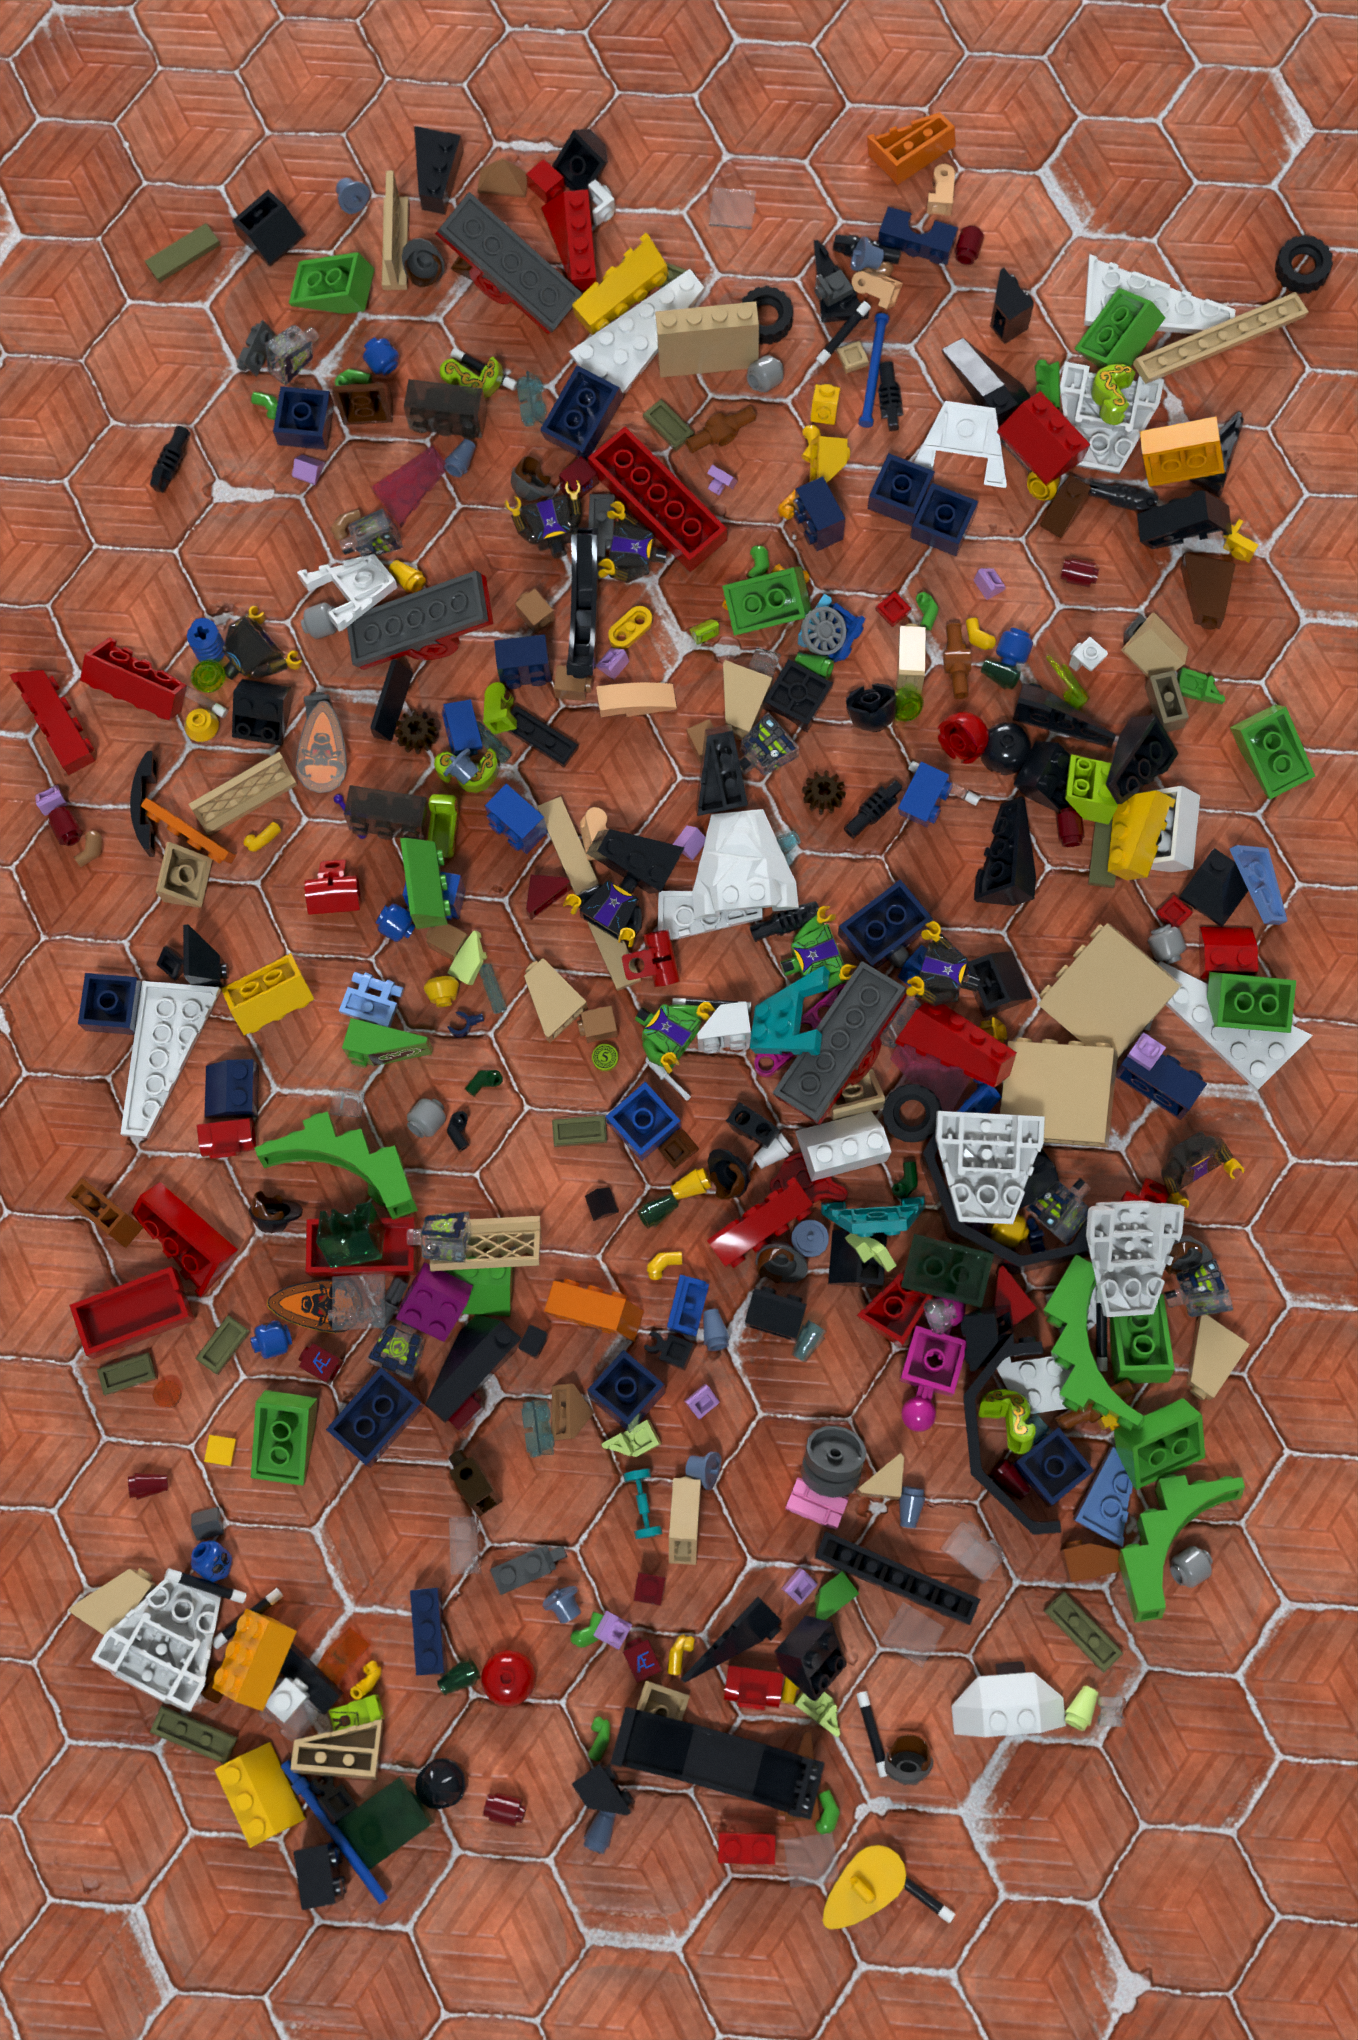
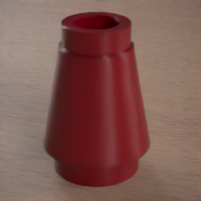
(1009, 1478)
(145, 1485)

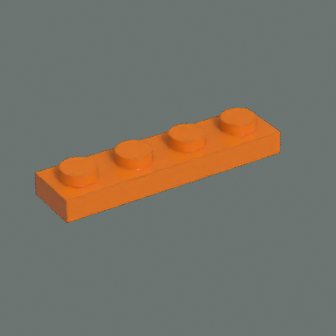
(178, 826)

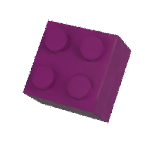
(434, 1302)

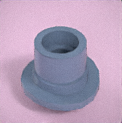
(352, 195)
(866, 255)
(461, 767)
(810, 1238)
(704, 1468)
(563, 1603)

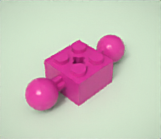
(919, 1411)

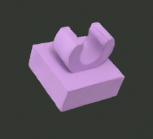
(720, 480)
(1146, 1051)
(612, 1630)

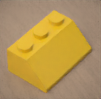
(267, 994)
(260, 1794)

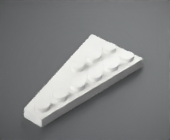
(1182, 311)
(630, 341)
(164, 1036)
(1250, 1053)

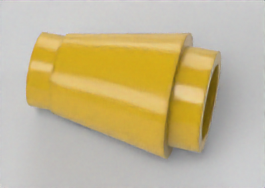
(407, 576)
(692, 1184)

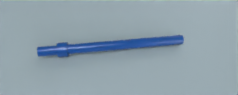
(302, 1787)

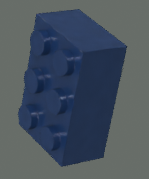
(582, 413)
(885, 925)
(1164, 1084)
(375, 1417)

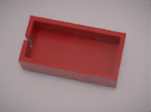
(396, 1260)
(131, 1312)

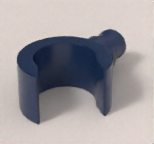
(471, 1021)
(1035, 1237)

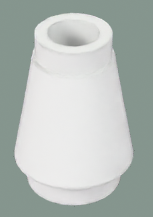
(777, 1151)

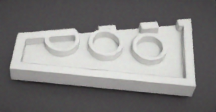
(677, 916)

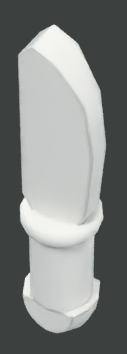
(661, 1072)

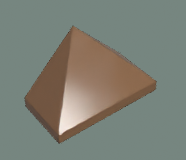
(502, 179)
(569, 1412)

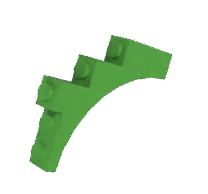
(349, 1151)
(1085, 1384)
(1157, 1529)

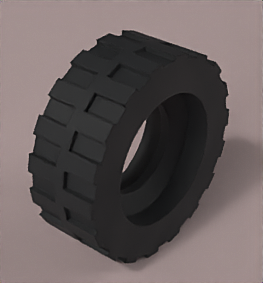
(1308, 246)
(782, 303)
(897, 1099)

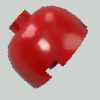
(963, 736)
(508, 1678)

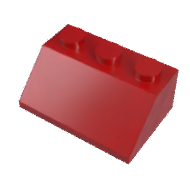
(1044, 438)

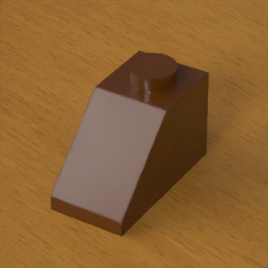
(1066, 506)

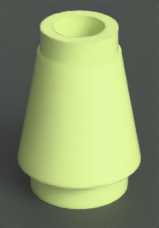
(1082, 1708)

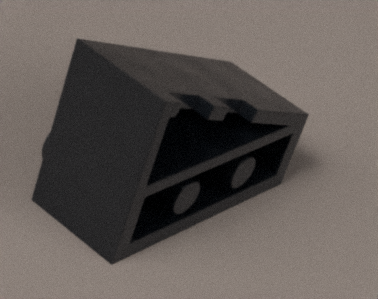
(437, 167)
(1183, 519)
(720, 773)
(637, 857)

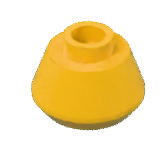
(1040, 490)
(201, 725)
(441, 990)

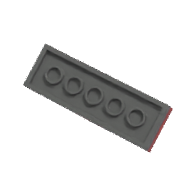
(506, 265)
(422, 623)
(847, 1045)

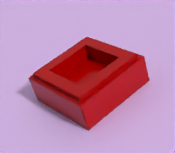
(893, 609)
(1174, 912)

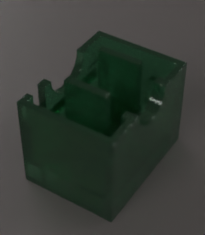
(352, 1236)

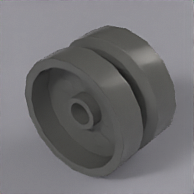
(833, 1461)

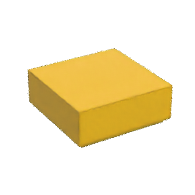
(220, 1450)

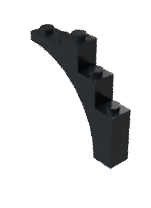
(584, 603)

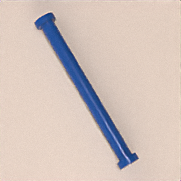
(866, 420)

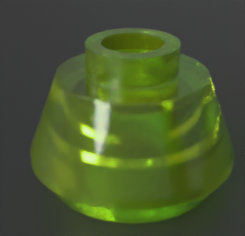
(208, 676)
(908, 704)

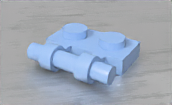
(368, 1006)

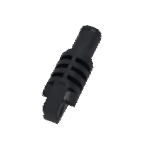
(847, 244)
(889, 396)
(169, 460)
(1124, 496)
(873, 809)
(785, 921)

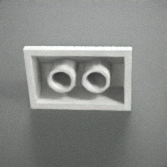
(1179, 839)
(843, 1145)

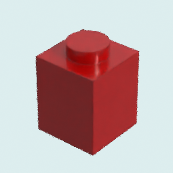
(545, 181)

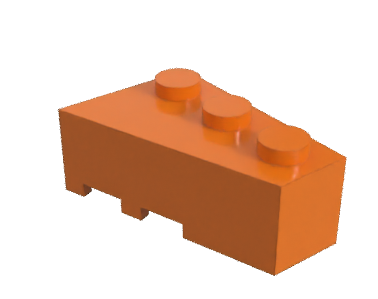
(912, 147)
(594, 1309)

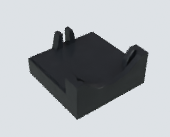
(797, 694)

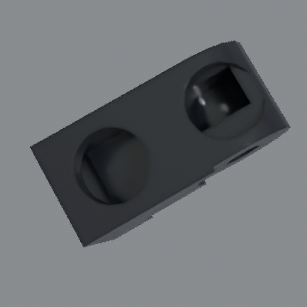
(752, 1126)

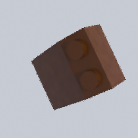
(364, 403)

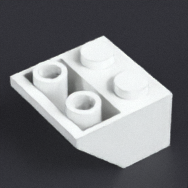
(726, 1028)

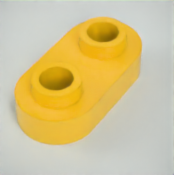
(629, 628)

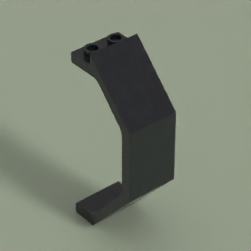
(973, 1239)
(1026, 1346)
(718, 1761)

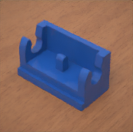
(461, 727)
(981, 1100)
(687, 1306)

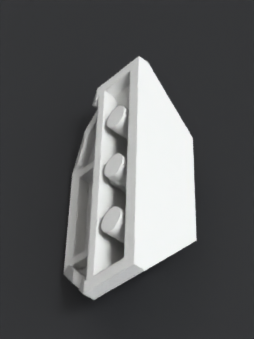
(1007, 1706)

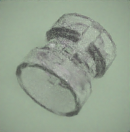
(1111, 1711)

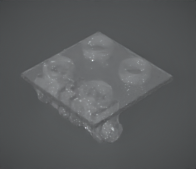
(358, 1302)

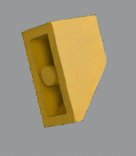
(827, 457)

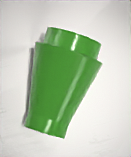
(816, 663)

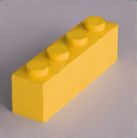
(621, 286)

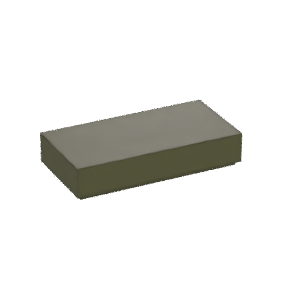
(668, 425)
(579, 1131)
(223, 1345)
(127, 1374)

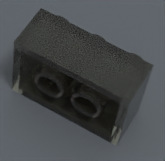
(445, 409)
(386, 813)

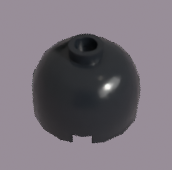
(872, 708)
(1006, 748)

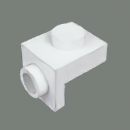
(603, 200)
(1088, 654)
(287, 1698)

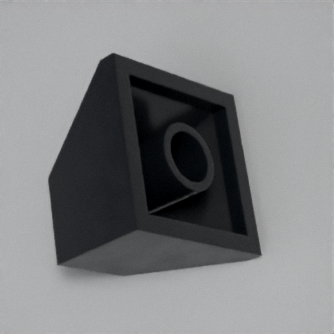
(581, 159)
(1216, 888)
(201, 962)

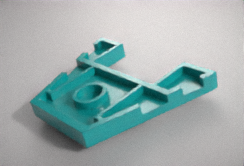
(779, 1018)
(875, 1219)

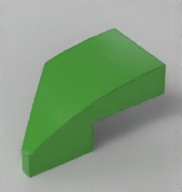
(1198, 686)
(834, 1596)

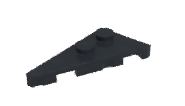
(842, 309)
(1229, 437)

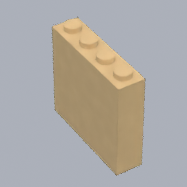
(707, 339)
(1108, 991)
(1066, 1086)

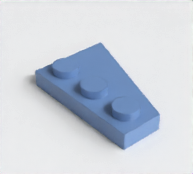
(1261, 881)
(1107, 1500)

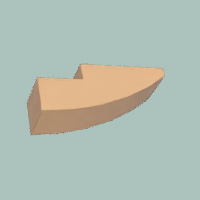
(635, 698)

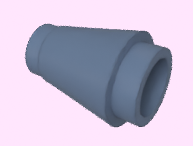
(459, 460)
(715, 1332)
(911, 1505)
(600, 1832)

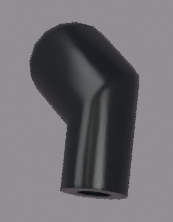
(456, 1129)

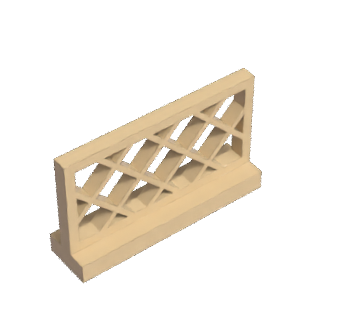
(394, 236)
(243, 794)
(499, 1236)

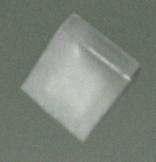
(764, 662)
(347, 1102)

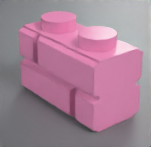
(816, 1507)

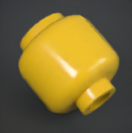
(1009, 1234)

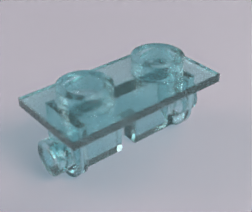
(531, 390)
(541, 1440)

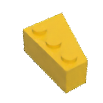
(1136, 832)

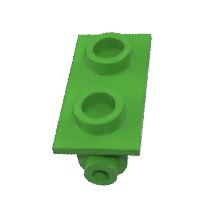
(1048, 381)

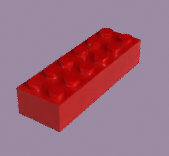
(658, 499)

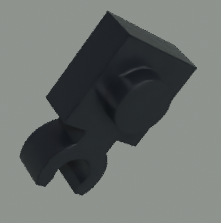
(673, 1351)
(335, 1802)

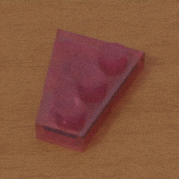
(407, 485)
(944, 1081)

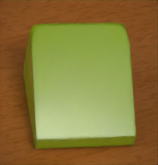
(705, 631)

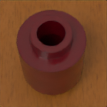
(969, 245)
(1079, 572)
(64, 826)
(1070, 828)
(504, 1809)

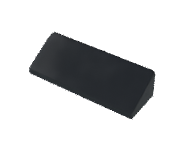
(391, 701)

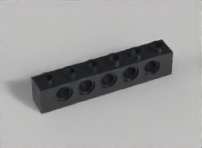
(897, 1578)

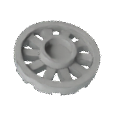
(823, 630)

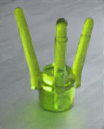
(1075, 694)

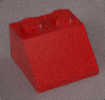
(1227, 951)

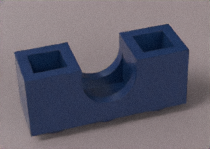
(934, 245)
(427, 1631)

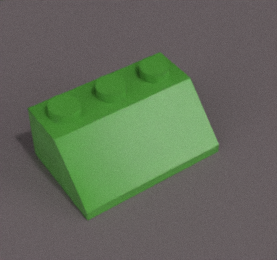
(1120, 330)
(425, 883)
(1251, 1002)
(490, 1290)
(1163, 1444)

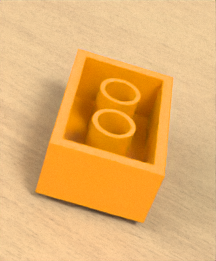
(1182, 451)
(253, 1659)

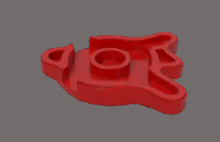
(815, 1190)

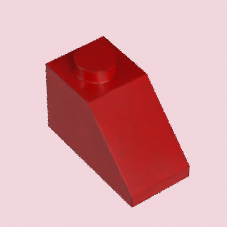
(1010, 1293)

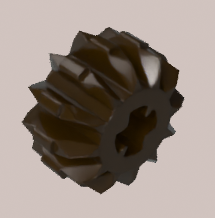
(419, 740)
(823, 783)

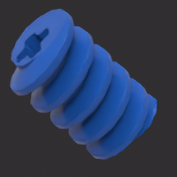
(205, 640)

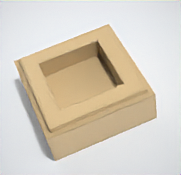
(852, 357)

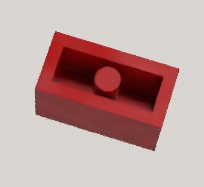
(746, 1848)

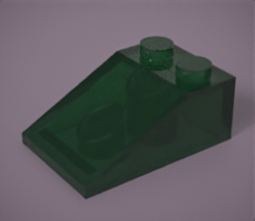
(947, 1271)
(385, 1822)

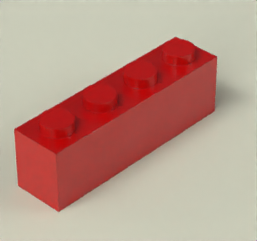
(571, 230)
(132, 680)
(54, 719)
(958, 1044)
(760, 1223)
(185, 1237)
(894, 1311)

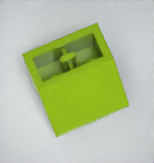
(1088, 789)

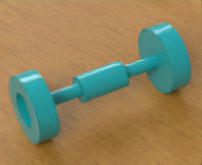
(642, 1503)

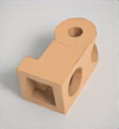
(943, 183)
(877, 285)
(590, 825)

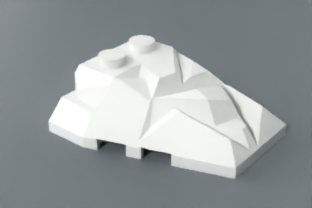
(1109, 443)
(742, 867)
(988, 1162)
(1130, 1251)
(163, 1644)

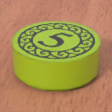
(605, 1057)

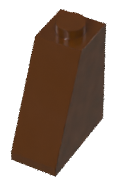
(1207, 588)

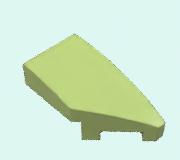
(468, 960)
(868, 1248)
(636, 1442)
(821, 1711)

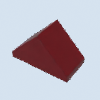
(544, 892)

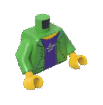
(816, 948)
(671, 1031)

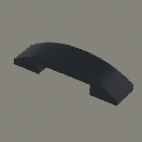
(145, 774)

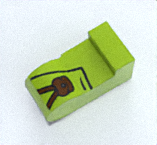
(497, 709)
(357, 1713)

